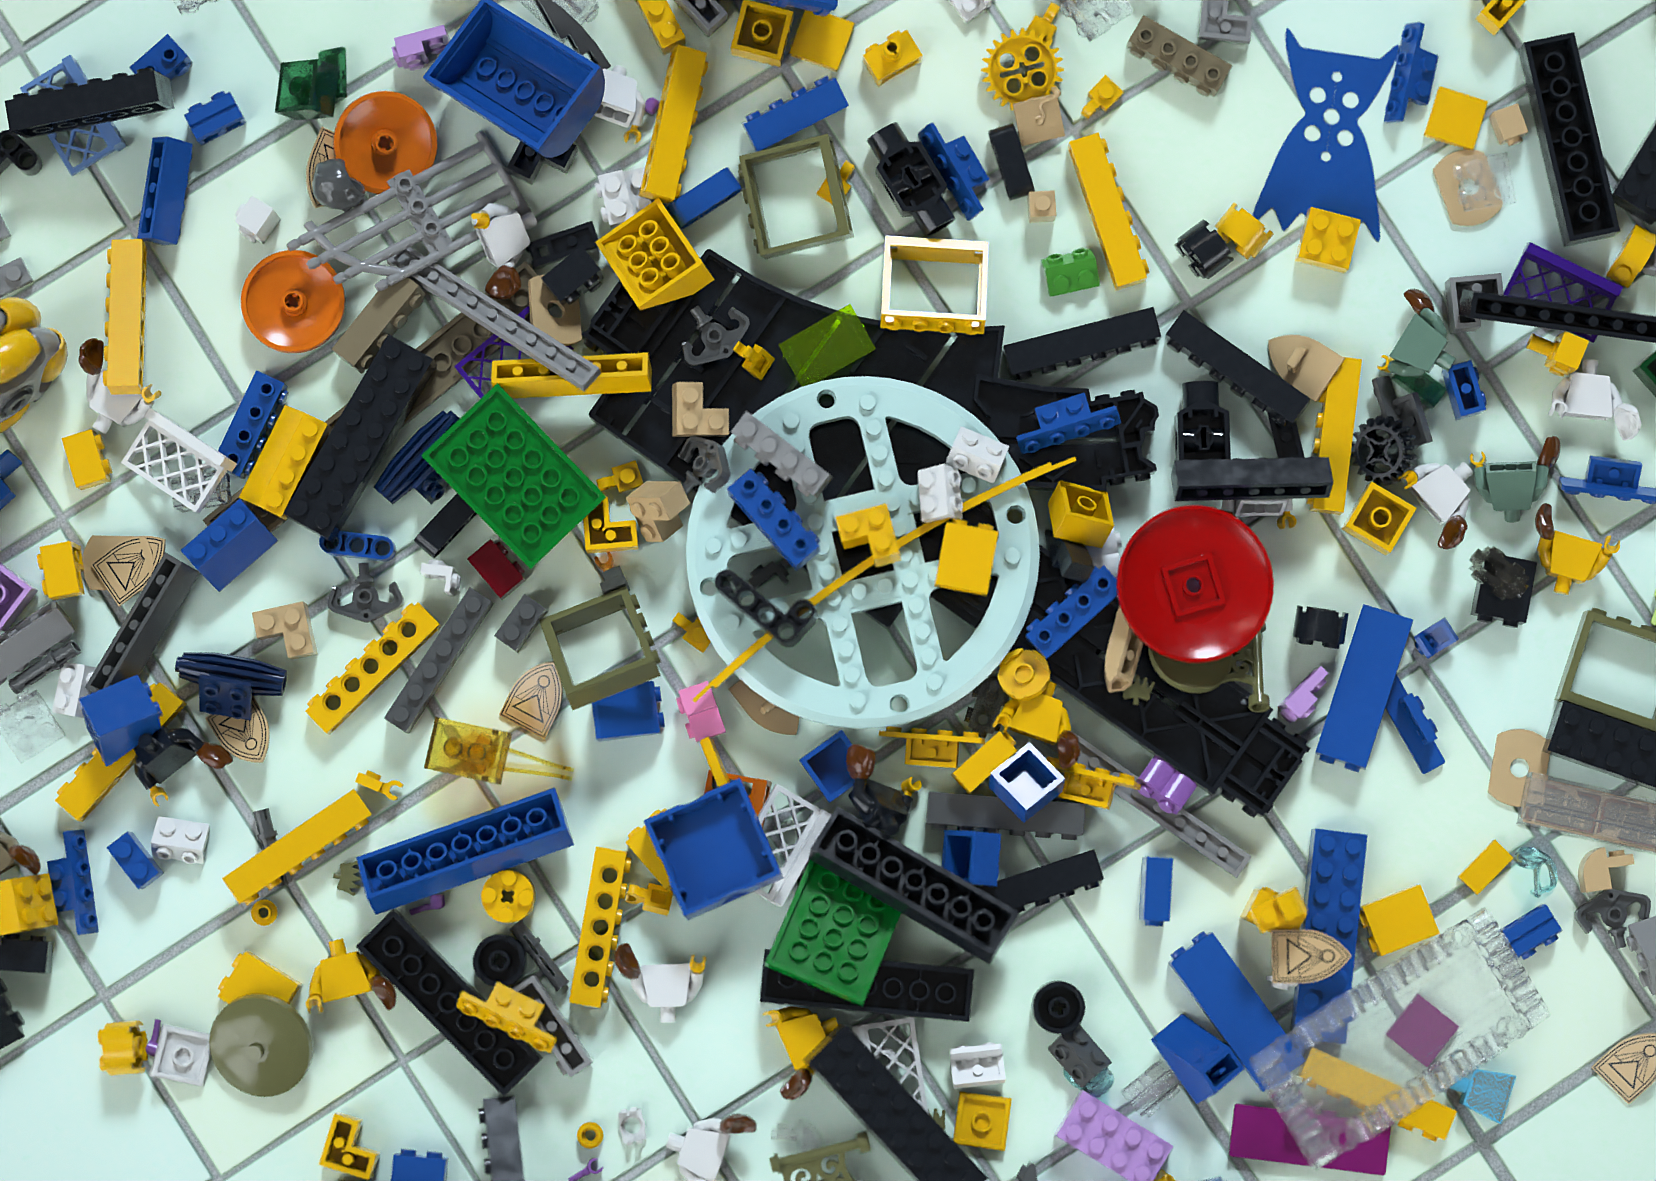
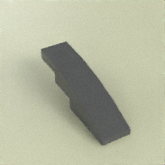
(566, 26)

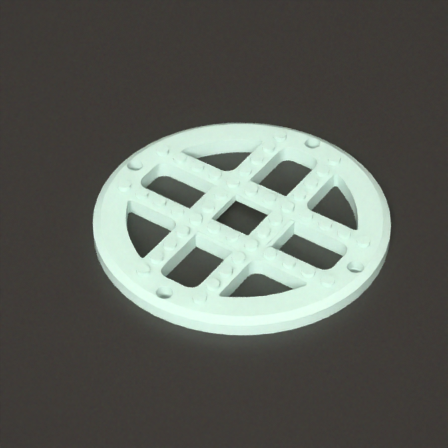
(937, 681)

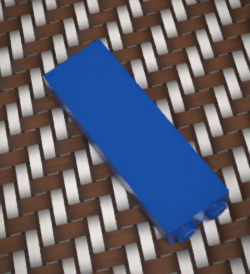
(1363, 688)
(1227, 999)

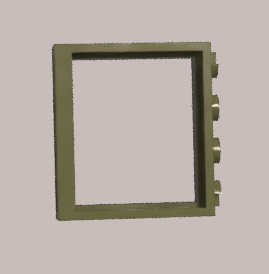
(752, 197)
(612, 681)
(1563, 692)

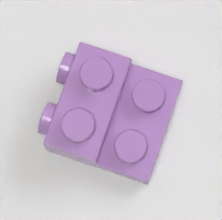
(413, 48)
(1301, 700)

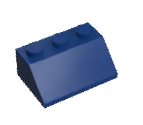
(229, 545)

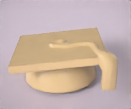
(1039, 118)

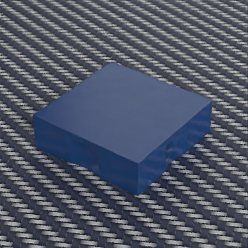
(713, 849)

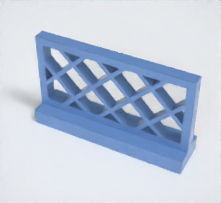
(107, 130)

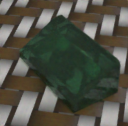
(337, 57)
(1428, 388)

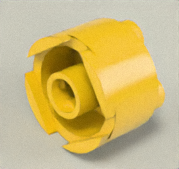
(1243, 231)
(493, 896)
(122, 1048)

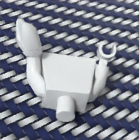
(1594, 398)

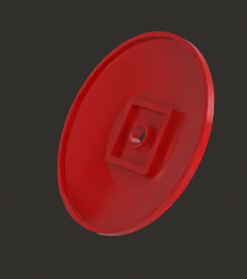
(1231, 574)

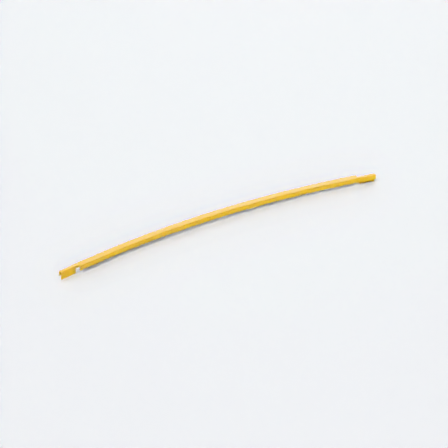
(870, 561)

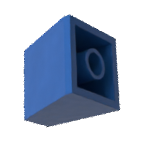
(629, 713)
(120, 716)

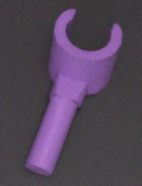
(651, 106)
(436, 902)
(152, 1044)
(585, 1171)

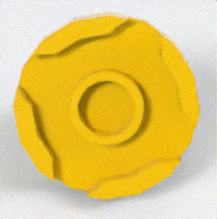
(1024, 674)

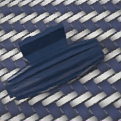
(411, 470)
(230, 681)

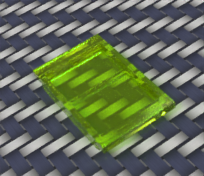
(827, 346)

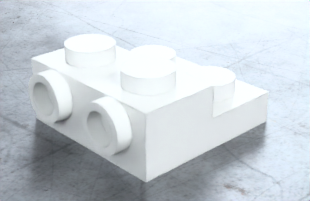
(621, 195)

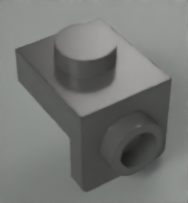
(762, 574)

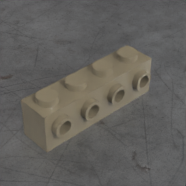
(1178, 56)
(380, 317)

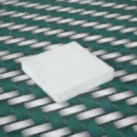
(181, 1055)

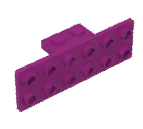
(1264, 1136)

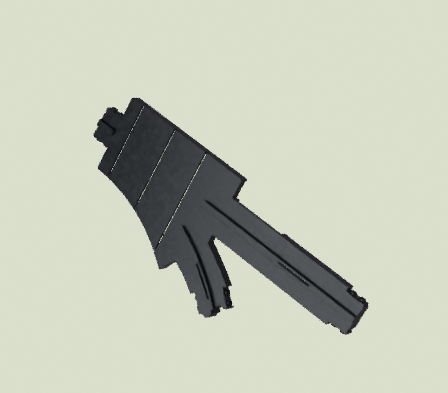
(1207, 735)

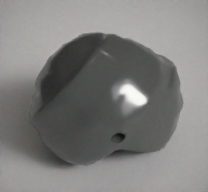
(334, 186)

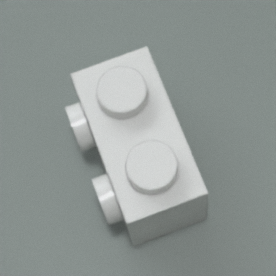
(256, 220)

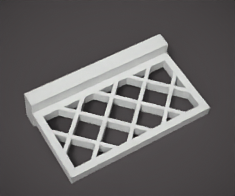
(183, 440)
(800, 850)
(861, 1032)

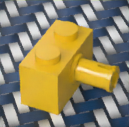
(891, 57)
(1562, 354)

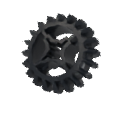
(1369, 438)

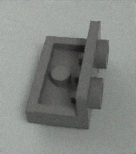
(1079, 1055)

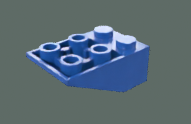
(1197, 1057)

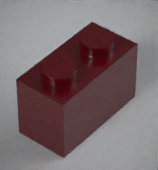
(497, 569)

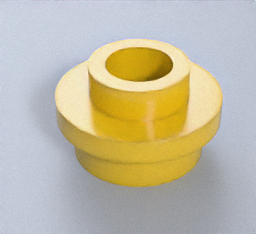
(272, 912)
(582, 1137)

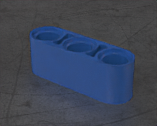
(704, 198)
(369, 551)

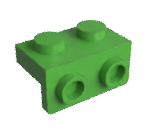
(1071, 272)

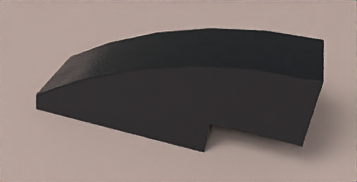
(1070, 557)

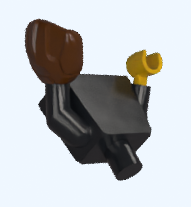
(168, 751)
(875, 802)

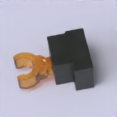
(612, 576)

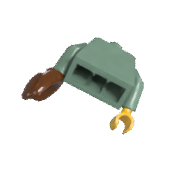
(1421, 342)
(1515, 484)

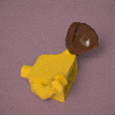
(1567, 555)
(1042, 720)
(347, 976)
(800, 1035)

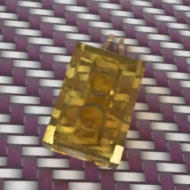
(477, 753)

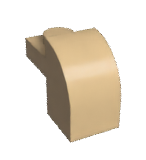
(1595, 866)

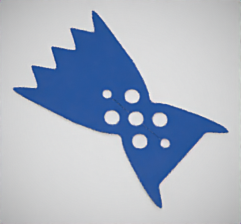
(1298, 173)

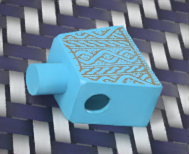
(1486, 1093)

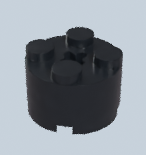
(1204, 250)
(1321, 626)
(507, 947)
(1071, 1014)

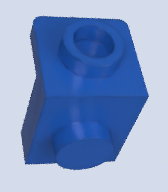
(1435, 638)

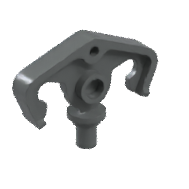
(717, 340)
(710, 458)
(365, 599)
(1613, 912)

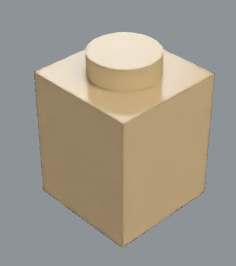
(1508, 125)
(1041, 206)

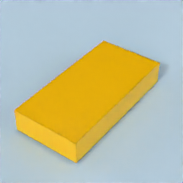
(714, 761)
(1485, 867)

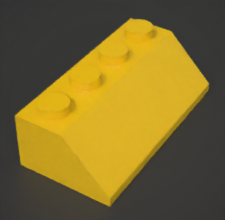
(285, 460)

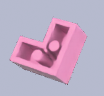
(702, 715)

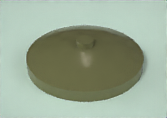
(261, 1045)

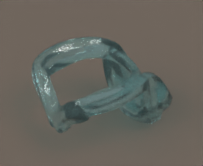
(1533, 859)
(1098, 1086)

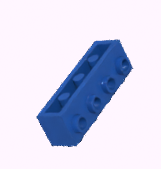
(794, 114)
(165, 191)
(252, 421)
(773, 519)
(1073, 613)

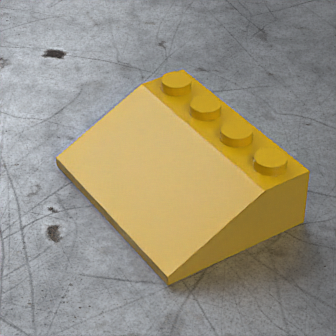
(654, 258)

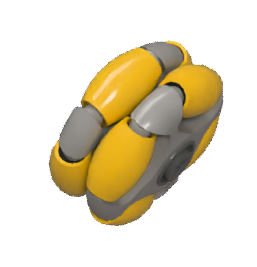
(28, 358)

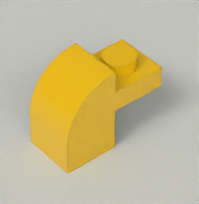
(1632, 256)
(1278, 909)

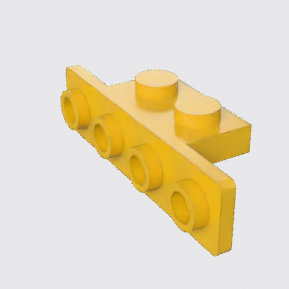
(931, 749)
(1091, 787)
(511, 1013)

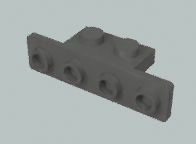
(1404, 408)

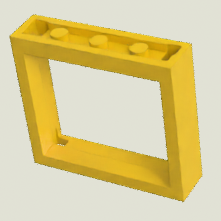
(935, 251)

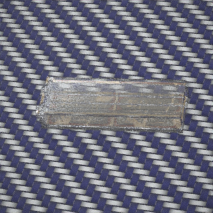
(1588, 812)

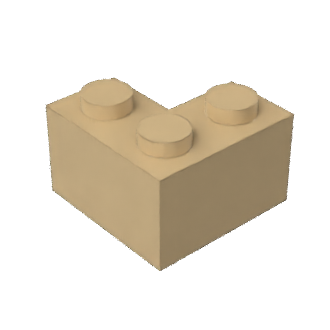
(690, 417)
(657, 508)
(292, 623)

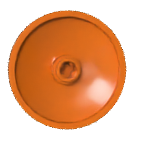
(384, 137)
(290, 304)

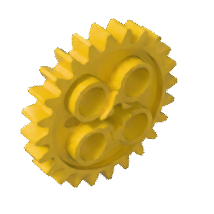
(1016, 46)

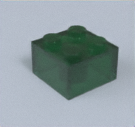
(307, 89)

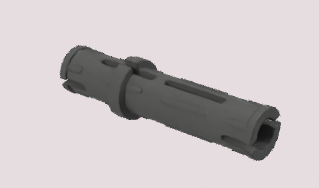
(52, 661)
(267, 834)
(519, 931)

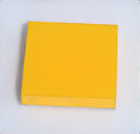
(822, 40)
(1455, 118)
(982, 1120)

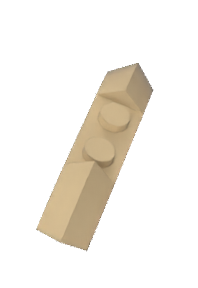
(1121, 655)

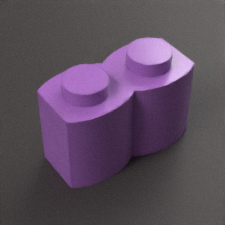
(1165, 785)

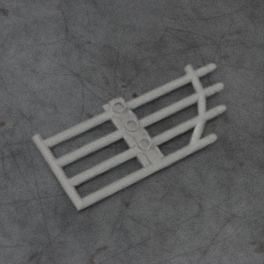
(421, 215)

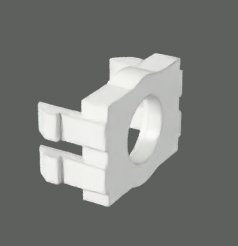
(627, 1137)

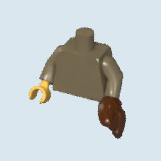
(13, 854)

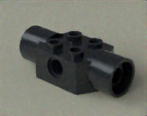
(911, 179)
(1202, 425)

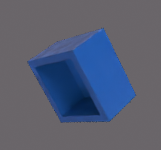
(829, 767)
(1026, 782)
(972, 856)

